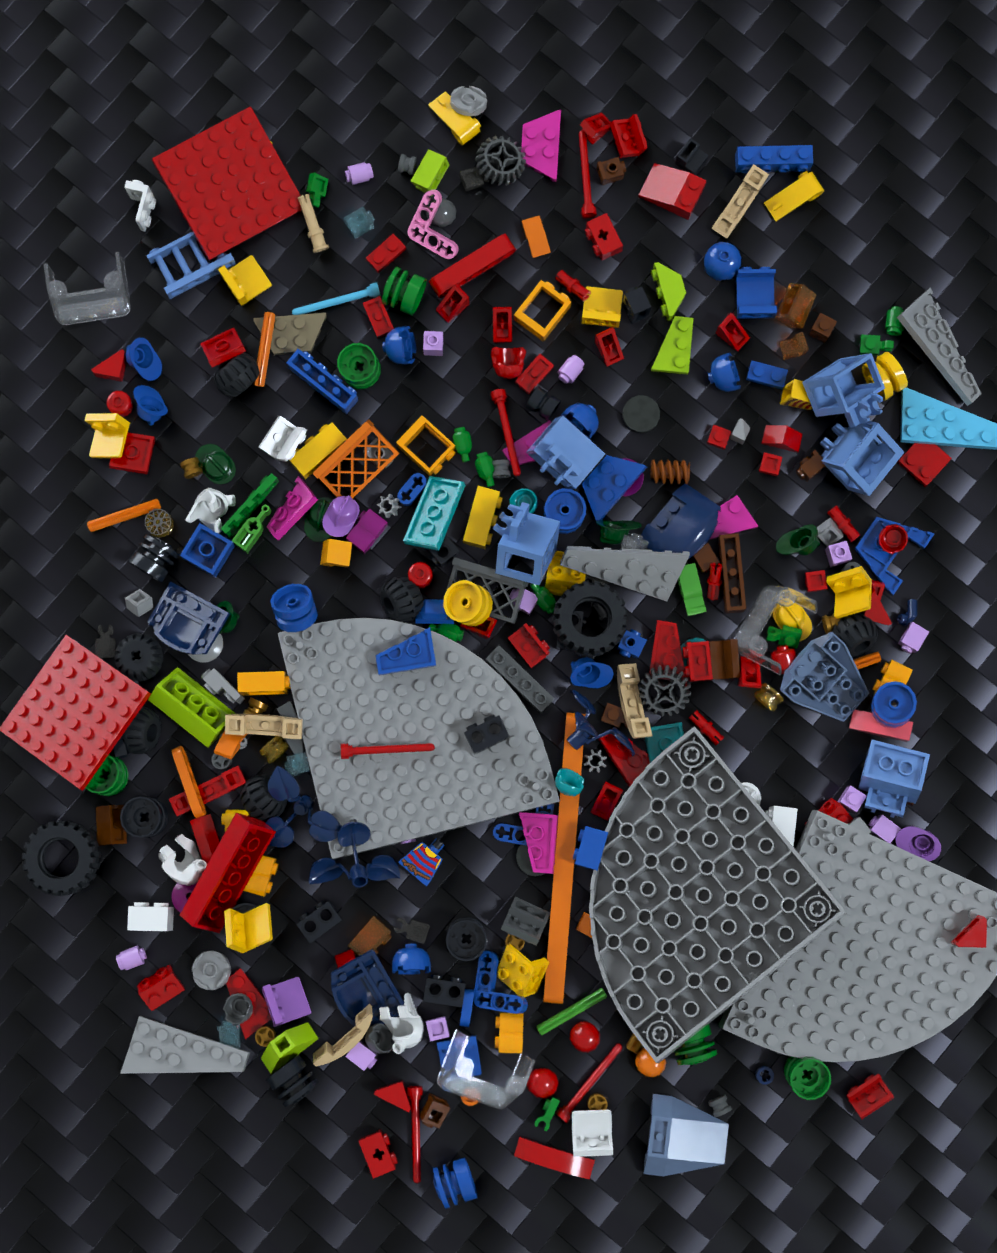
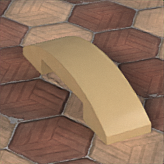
(740, 201)
(631, 702)
(263, 725)
(329, 1053)

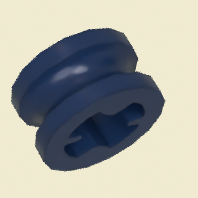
(759, 1078)

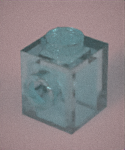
(359, 222)

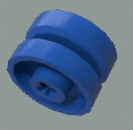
(571, 502)
(294, 608)
(885, 712)

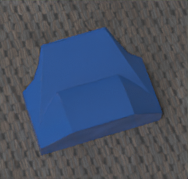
(433, 613)

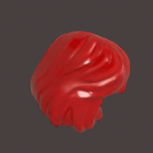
(508, 362)

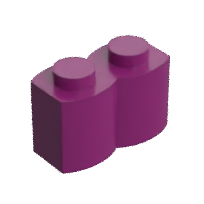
(366, 531)

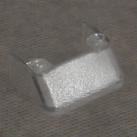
(90, 304)
(749, 642)
(457, 1079)

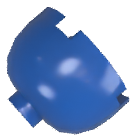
(722, 261)
(400, 345)
(724, 373)
(583, 418)
(411, 960)

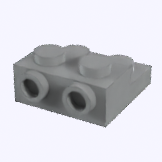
(218, 684)

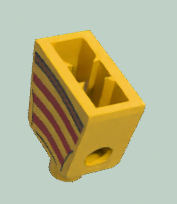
(795, 395)

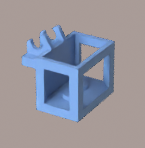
(835, 390)
(565, 453)
(860, 457)
(527, 537)
(892, 777)

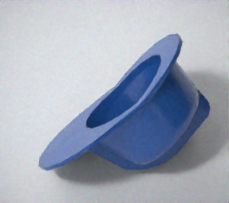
(144, 359)
(149, 404)
(590, 673)

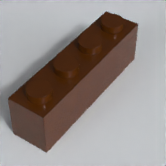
(731, 573)

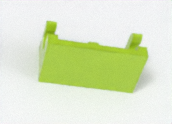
(430, 171)

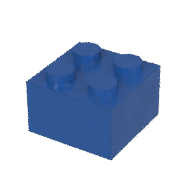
(207, 550)
(591, 848)

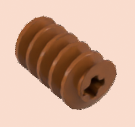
(670, 471)

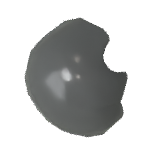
(445, 214)
(238, 1008)
(378, 1039)

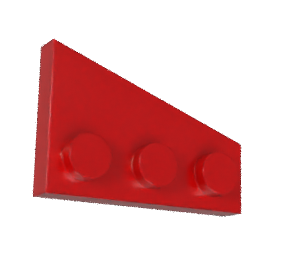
(667, 648)
(628, 766)
(241, 983)

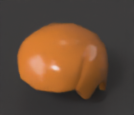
(647, 1066)

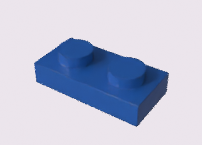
(767, 374)

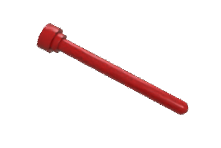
(588, 209)
(499, 396)
(348, 750)
(415, 1094)
(566, 1111)

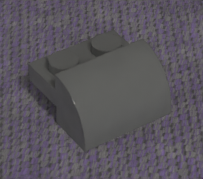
(525, 921)

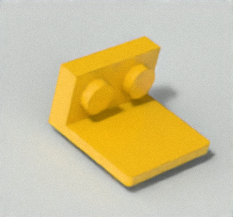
(245, 279)
(602, 307)
(108, 436)
(560, 577)
(851, 591)
(248, 929)
(520, 973)

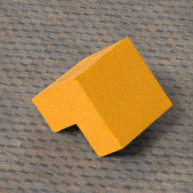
(336, 553)

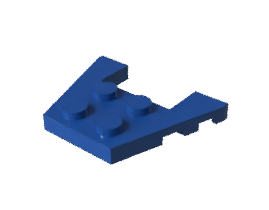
(879, 560)

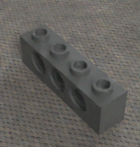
(519, 679)

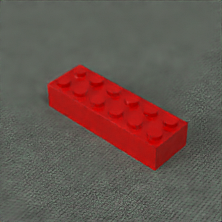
(227, 872)

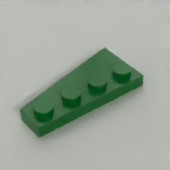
(256, 497)

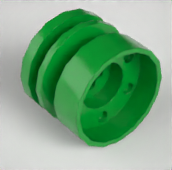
(401, 289)
(359, 355)
(116, 779)
(695, 1048)
(809, 1085)

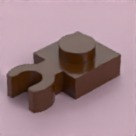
(613, 716)

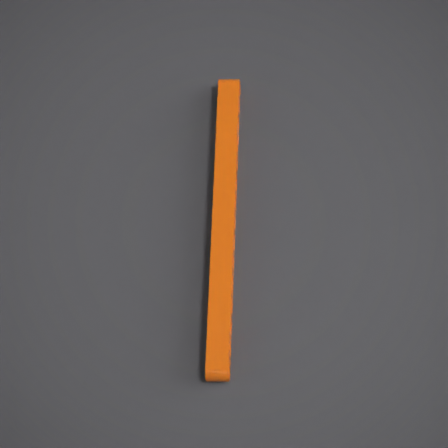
(563, 876)

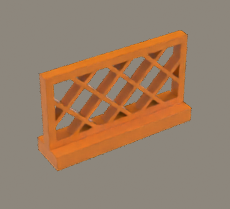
(347, 448)

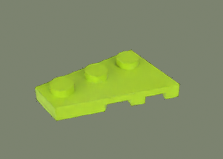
(676, 348)

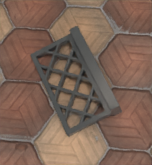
(489, 573)

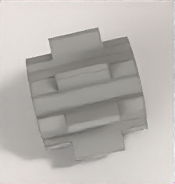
(394, 502)
(589, 758)

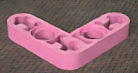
(424, 225)

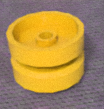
(891, 375)
(467, 603)

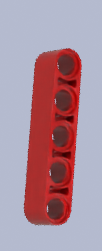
(472, 265)

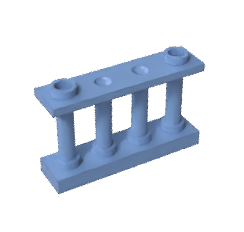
(190, 278)

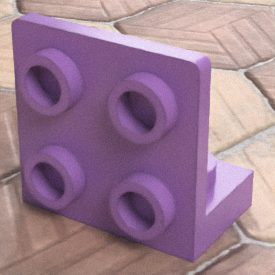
(286, 1001)

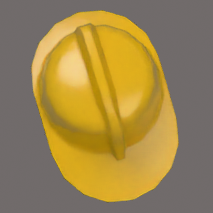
(794, 617)

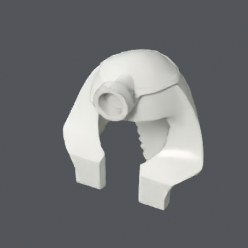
(209, 507)
(190, 869)
(406, 1028)

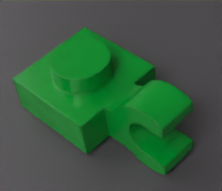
(317, 187)
(873, 345)
(786, 636)
(550, 1107)

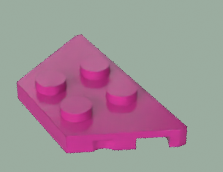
(541, 144)

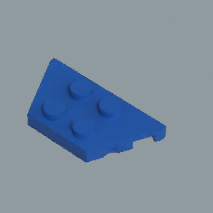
(609, 483)

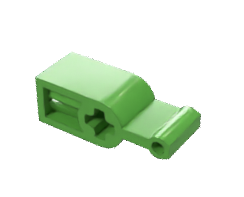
(245, 537)
(691, 590)

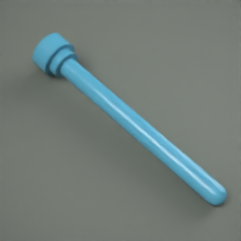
(371, 291)

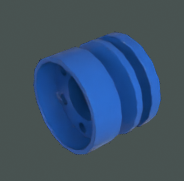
(454, 1183)

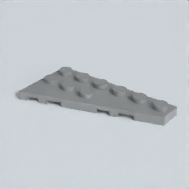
(938, 343)
(632, 568)
(173, 1050)

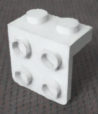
(142, 193)
(282, 439)
(592, 1133)

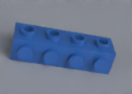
(774, 158)
(322, 381)

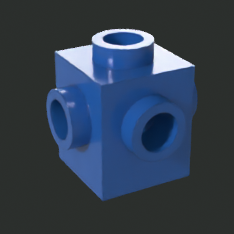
(638, 644)

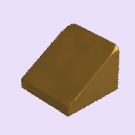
(634, 1044)

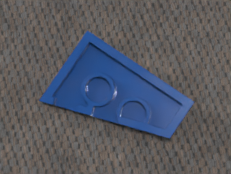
(409, 655)

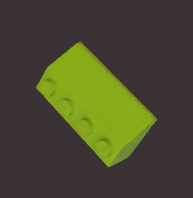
(191, 706)

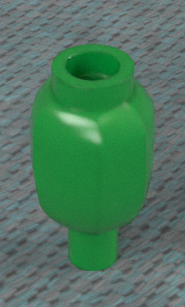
(462, 443)
(485, 468)
(545, 598)
(448, 630)

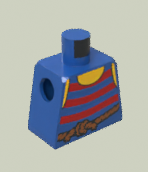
(423, 861)

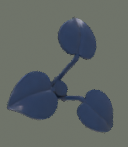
(584, 728)
(323, 824)
(354, 833)

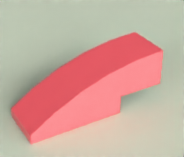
(866, 723)

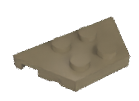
(294, 332)

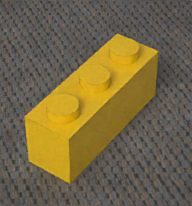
(317, 450)
(482, 517)

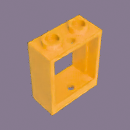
(532, 326)
(412, 432)
(263, 683)

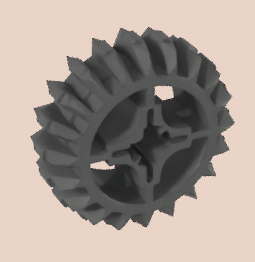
(493, 167)
(670, 695)

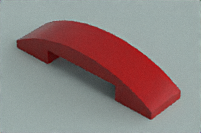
(210, 790)
(554, 1158)

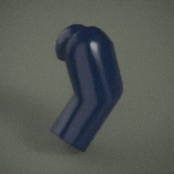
(910, 615)

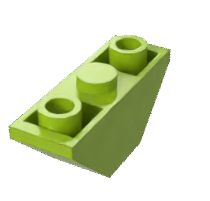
(669, 289)
(288, 1046)

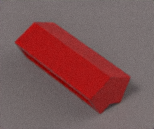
(205, 836)

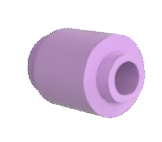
(359, 173)
(570, 369)
(131, 958)

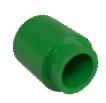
(893, 325)

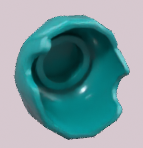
(526, 496)
(569, 782)

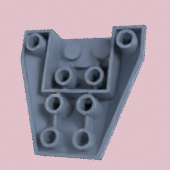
(825, 678)
(683, 1138)

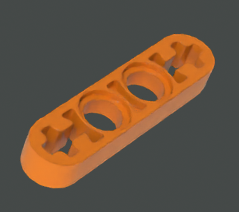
(189, 782)

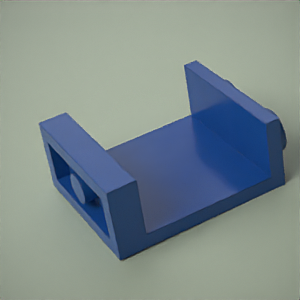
(755, 293)

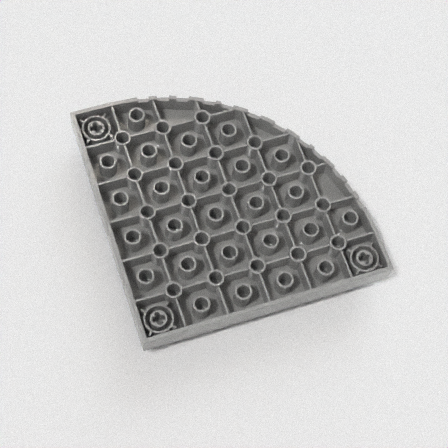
(409, 792)
(696, 897)
(882, 969)

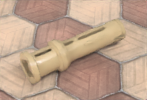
(315, 231)

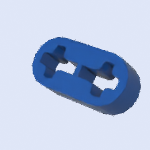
(408, 486)
(467, 1007)

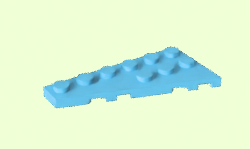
(938, 423)

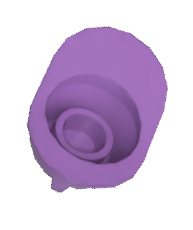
(340, 516)
(919, 842)

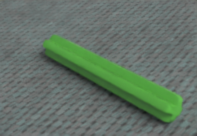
(571, 1011)

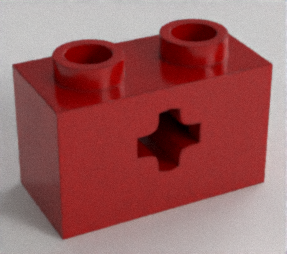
(603, 226)
(377, 1165)

